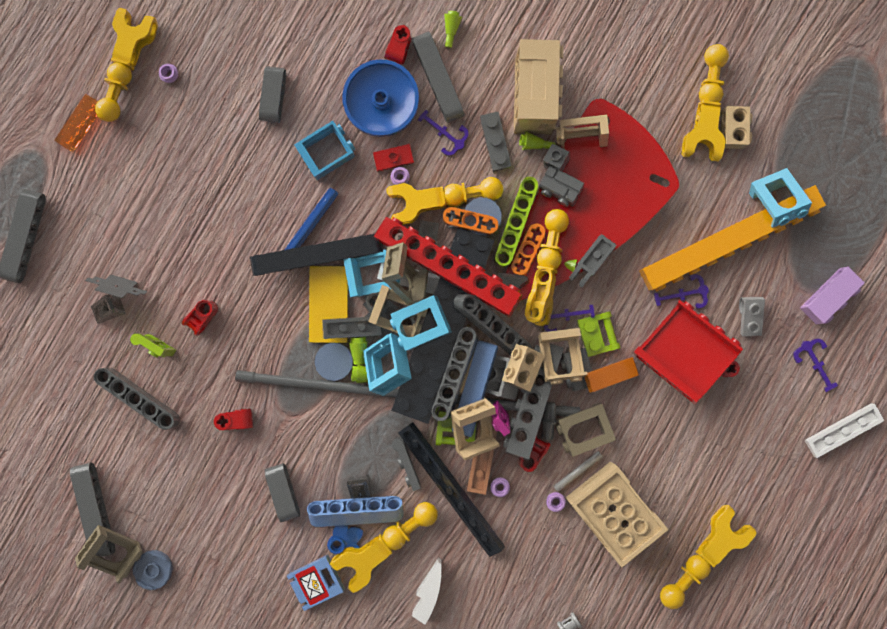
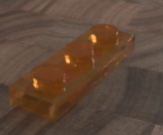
(78, 123)

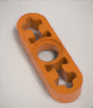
(457, 211)
(539, 239)

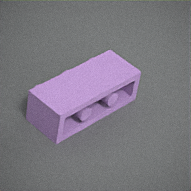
(832, 296)

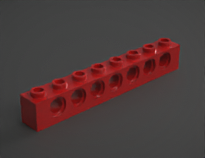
(506, 305)

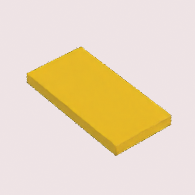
(326, 300)

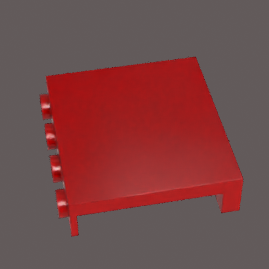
(688, 351)

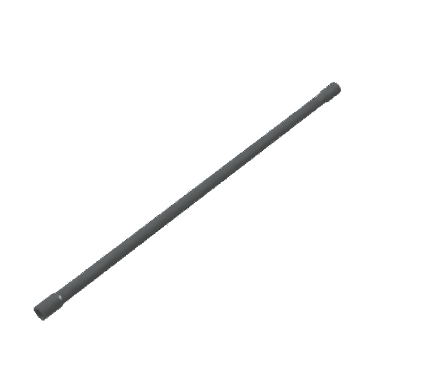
(252, 377)

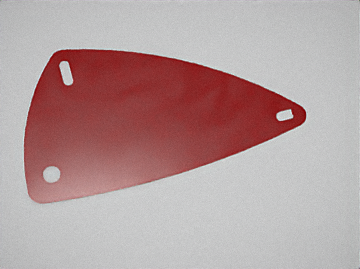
(615, 195)

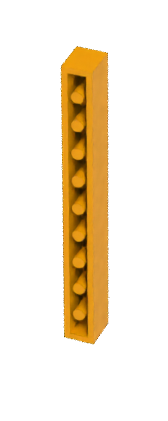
(722, 244)

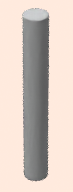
(578, 471)

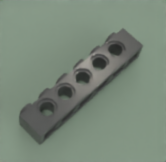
(523, 449)

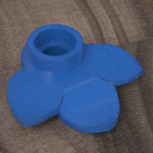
(346, 536)

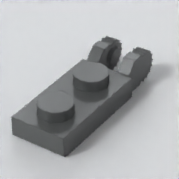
(593, 259)

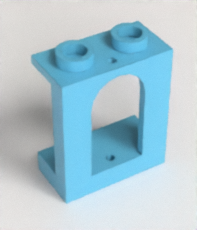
(780, 215)
(354, 278)
(411, 342)

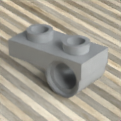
(752, 315)

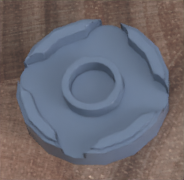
(486, 207)
(333, 361)
(153, 570)

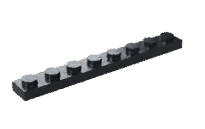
(451, 489)

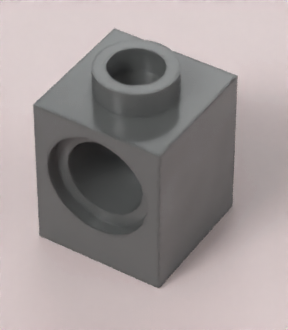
(556, 158)

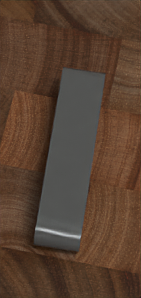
(438, 77)
(22, 235)
(486, 321)
(447, 381)
(128, 394)
(91, 503)

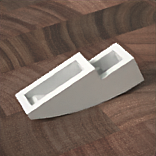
(428, 593)

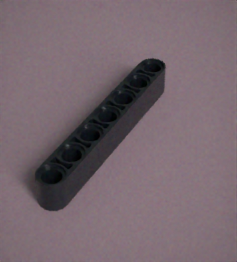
(315, 254)

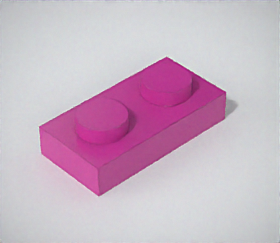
(500, 420)

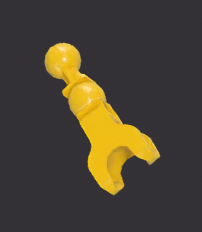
(124, 58)
(708, 110)
(437, 198)
(548, 259)
(380, 547)
(710, 553)

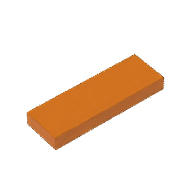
(611, 374)

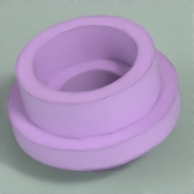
(164, 69)
(399, 170)
(500, 493)
(555, 508)

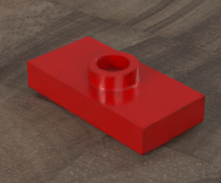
(393, 157)

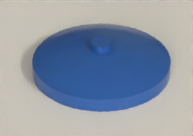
(380, 98)

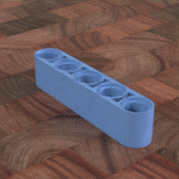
(478, 378)
(355, 511)

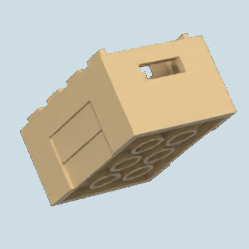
(537, 86)
(593, 502)

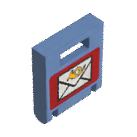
(311, 584)

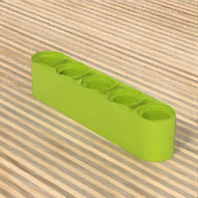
(521, 214)

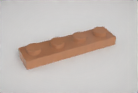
(481, 468)

